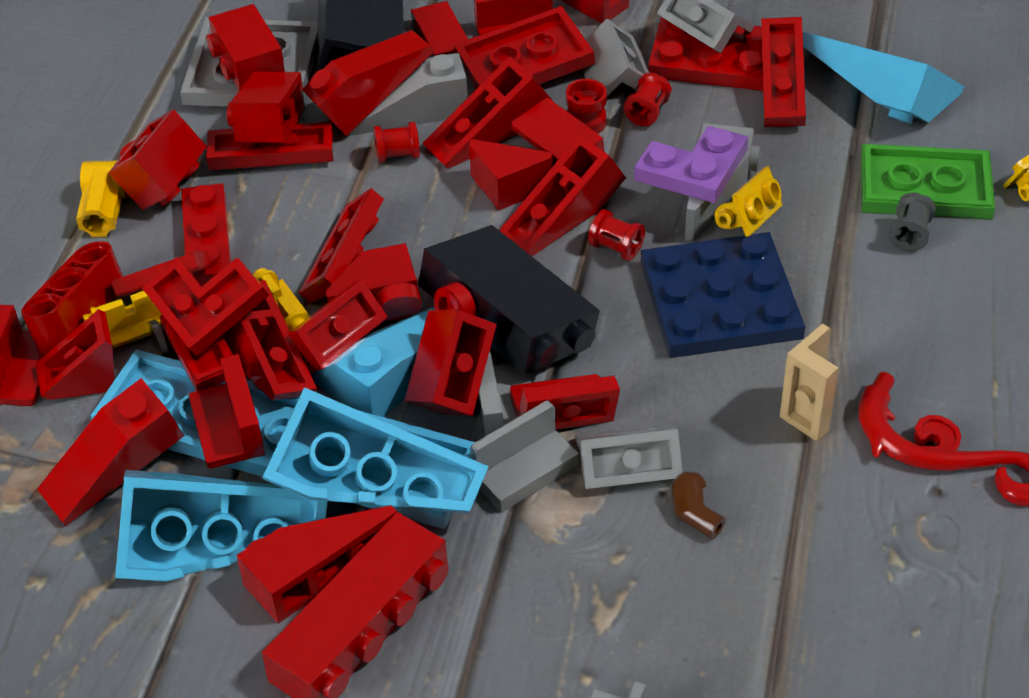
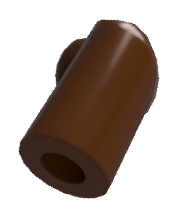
(690, 507)

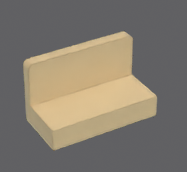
(810, 385)

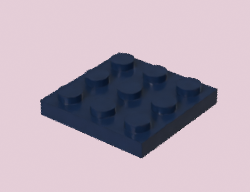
(721, 295)

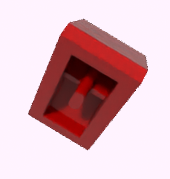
(507, 171)
(80, 362)

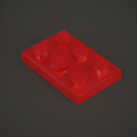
(542, 44)
(687, 59)

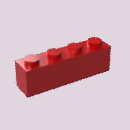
(357, 611)

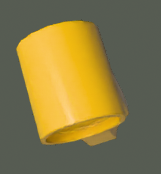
(99, 198)

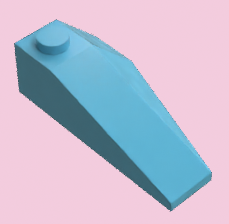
(899, 84)
(376, 368)
(358, 459)
(198, 522)

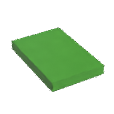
(953, 178)

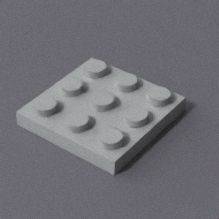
(204, 79)

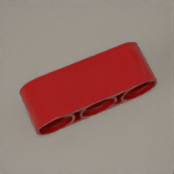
(69, 294)

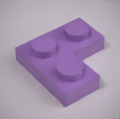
(694, 173)

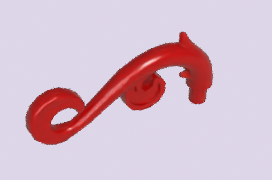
(939, 430)

